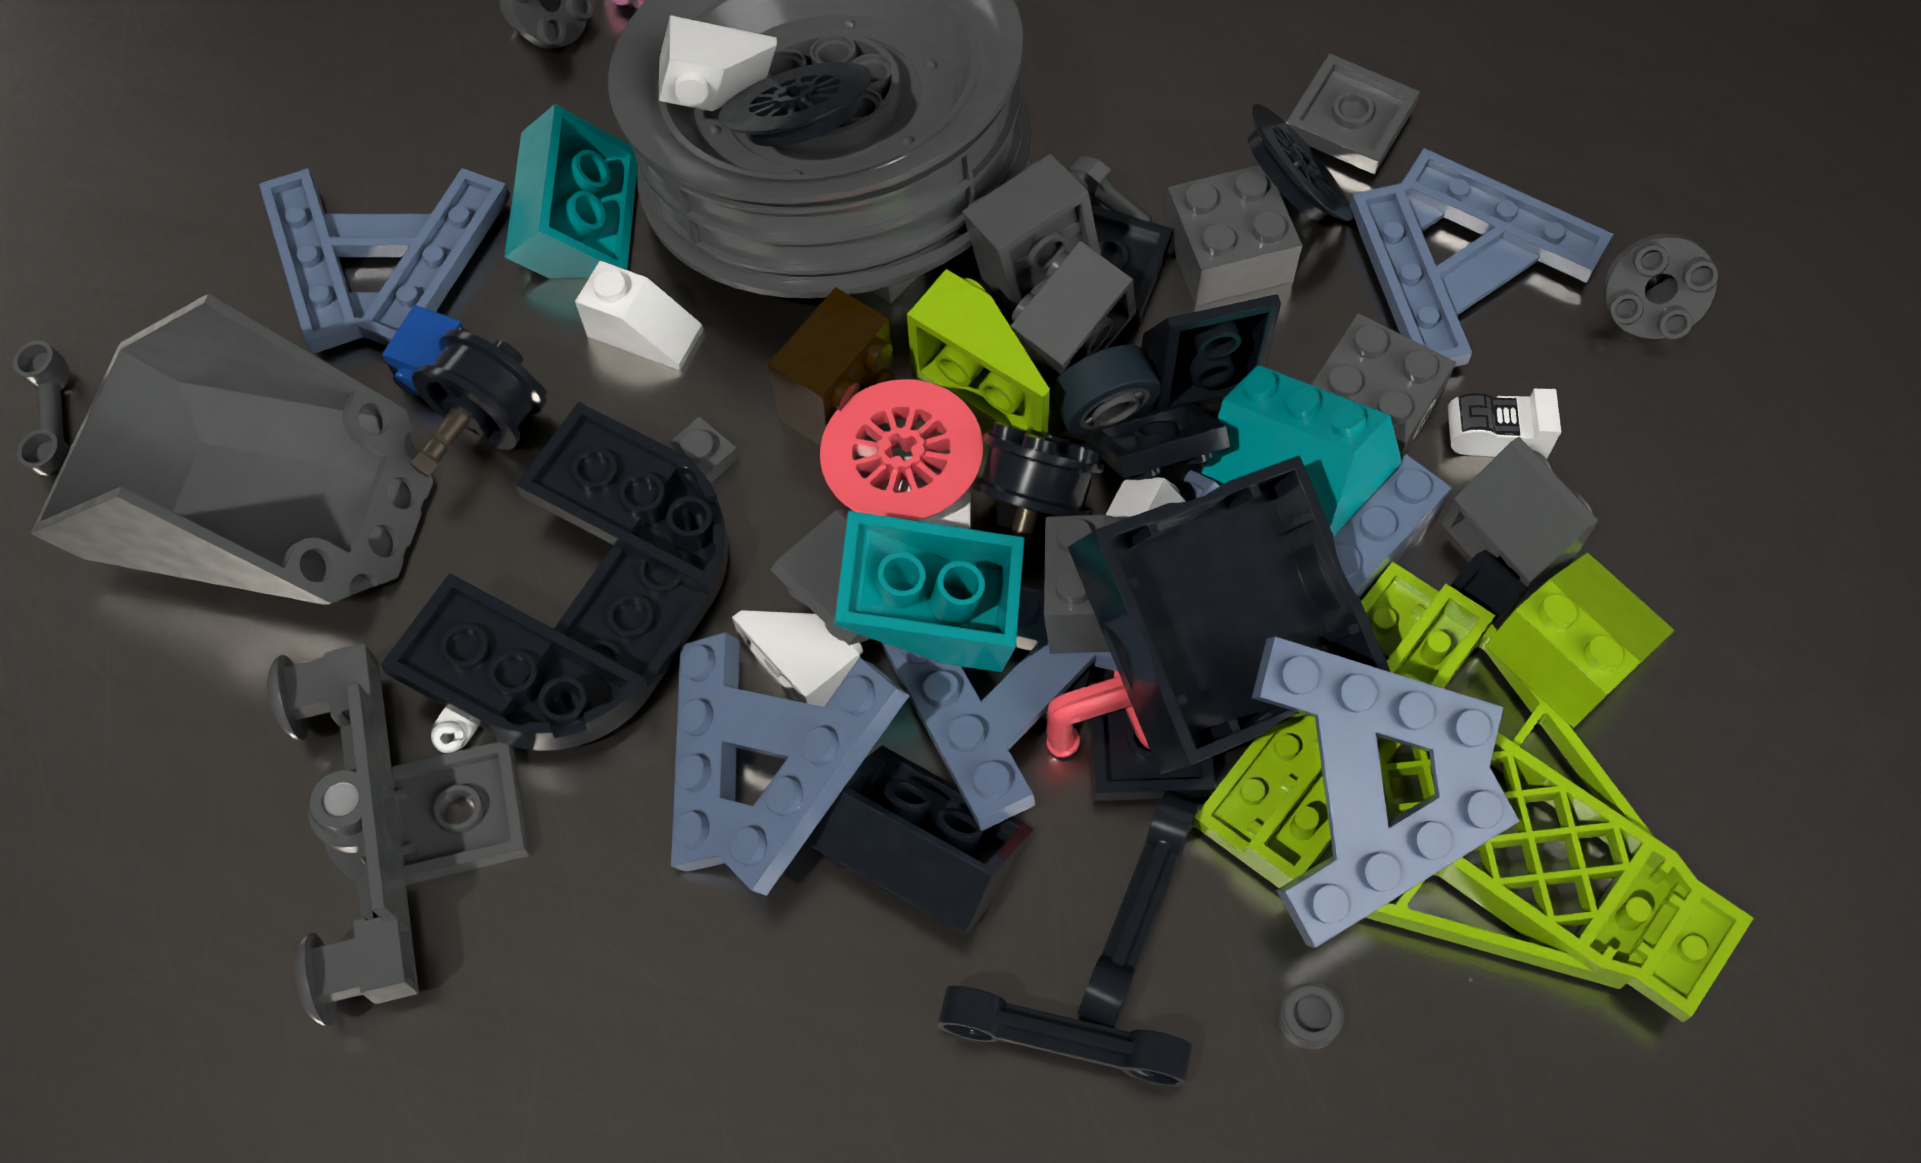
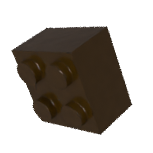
(829, 361)

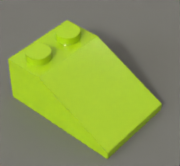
(972, 351)
(1578, 638)

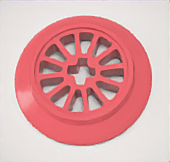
(884, 404)

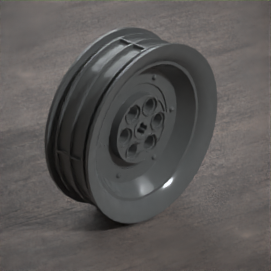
(857, 202)

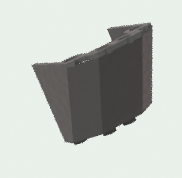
(238, 464)

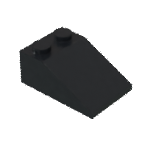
(1210, 350)

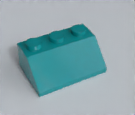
(571, 197)
(1340, 441)

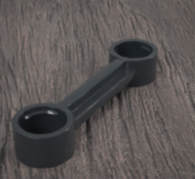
(1138, 910)
(1139, 1053)

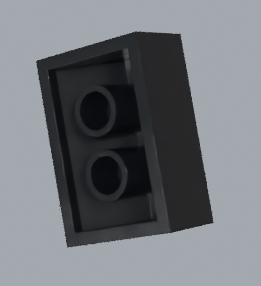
(919, 840)

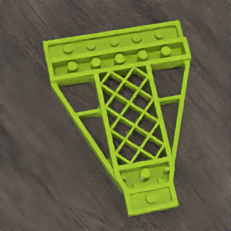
(1647, 930)

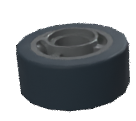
(1106, 388)

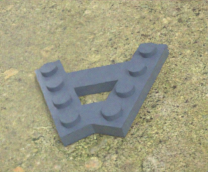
(1513, 238)
(431, 249)
(978, 734)
(820, 750)
(1372, 856)

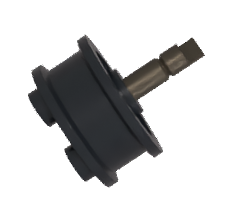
(477, 392)
(1037, 475)

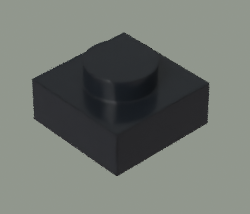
(1489, 585)

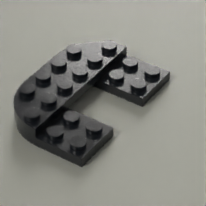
(622, 629)

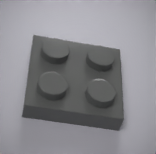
(1352, 113)

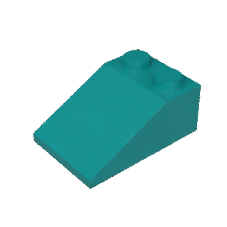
(931, 589)

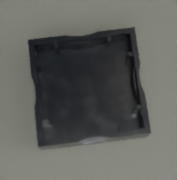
(1198, 593)

